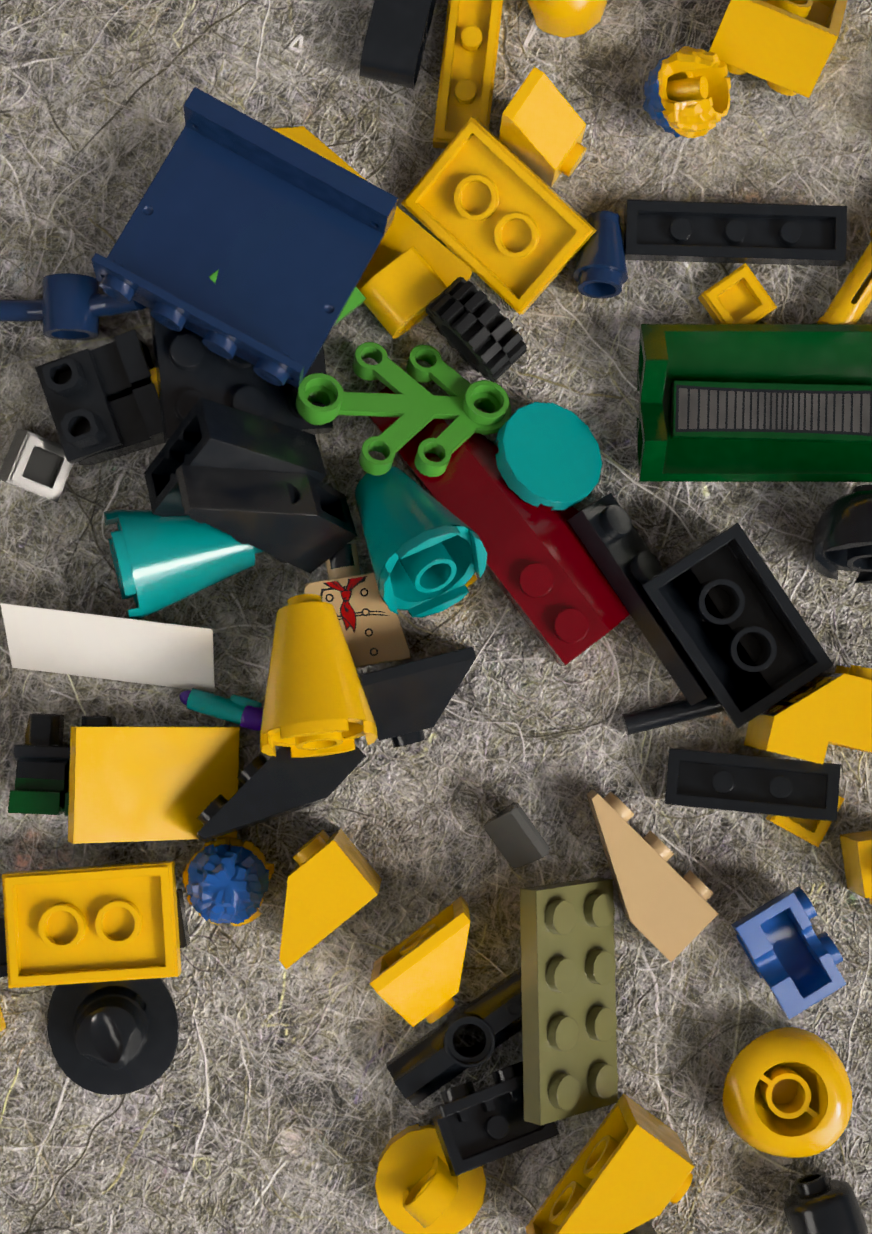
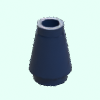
(602, 260)

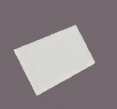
(109, 647)

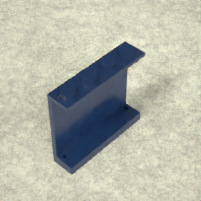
(272, 220)

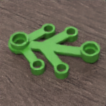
(410, 403)

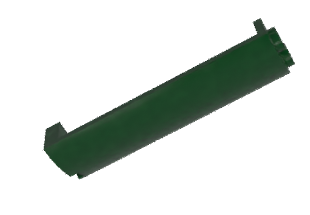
(749, 355)

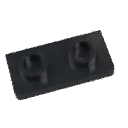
(486, 1122)

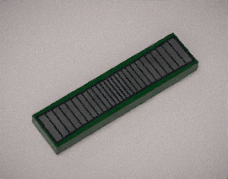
(771, 412)

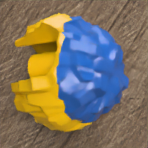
(688, 92)
(227, 881)

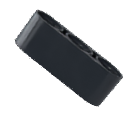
(396, 41)

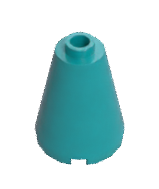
(416, 545)
(170, 558)

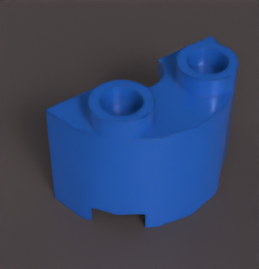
(788, 952)

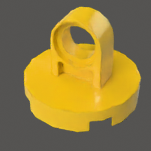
(418, 1188)

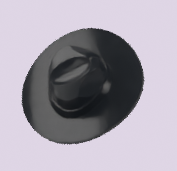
(113, 1033)

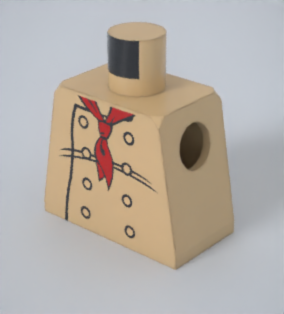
(367, 623)

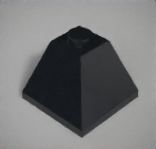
(414, 694)

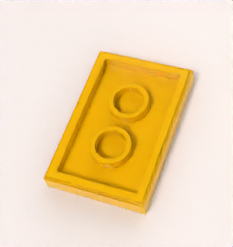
(498, 216)
(147, 780)
(91, 924)

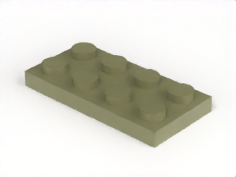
(568, 999)

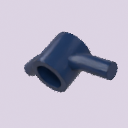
(68, 307)

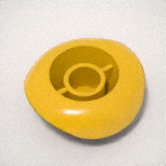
(788, 1094)

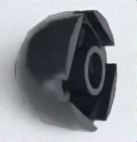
(845, 536)

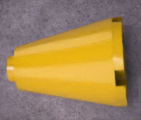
(313, 685)

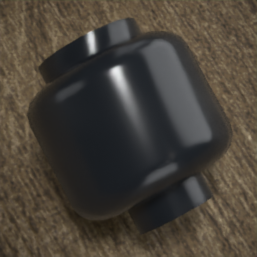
(823, 1207)

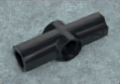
(440, 1058)

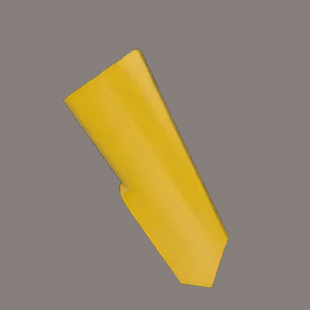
(407, 266)

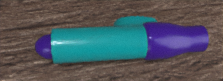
(235, 710)

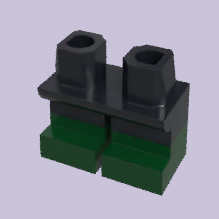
(45, 765)

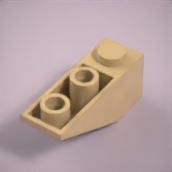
(651, 893)

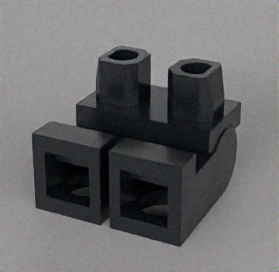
(104, 400)

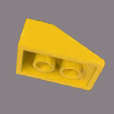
(618, 1177)

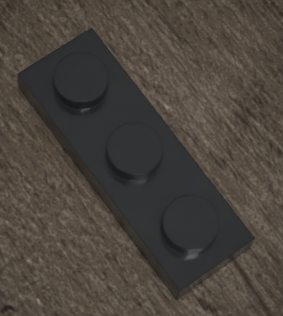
(753, 784)

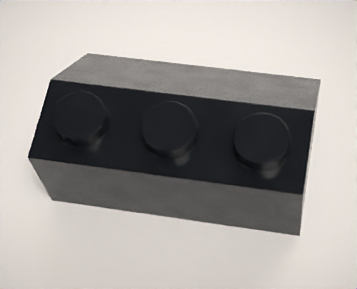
(737, 625)

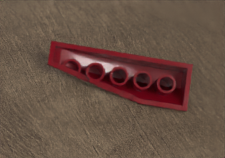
(528, 547)

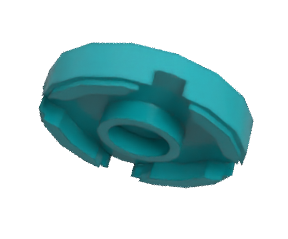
(548, 456)

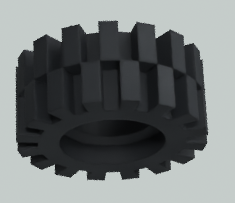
(476, 329)

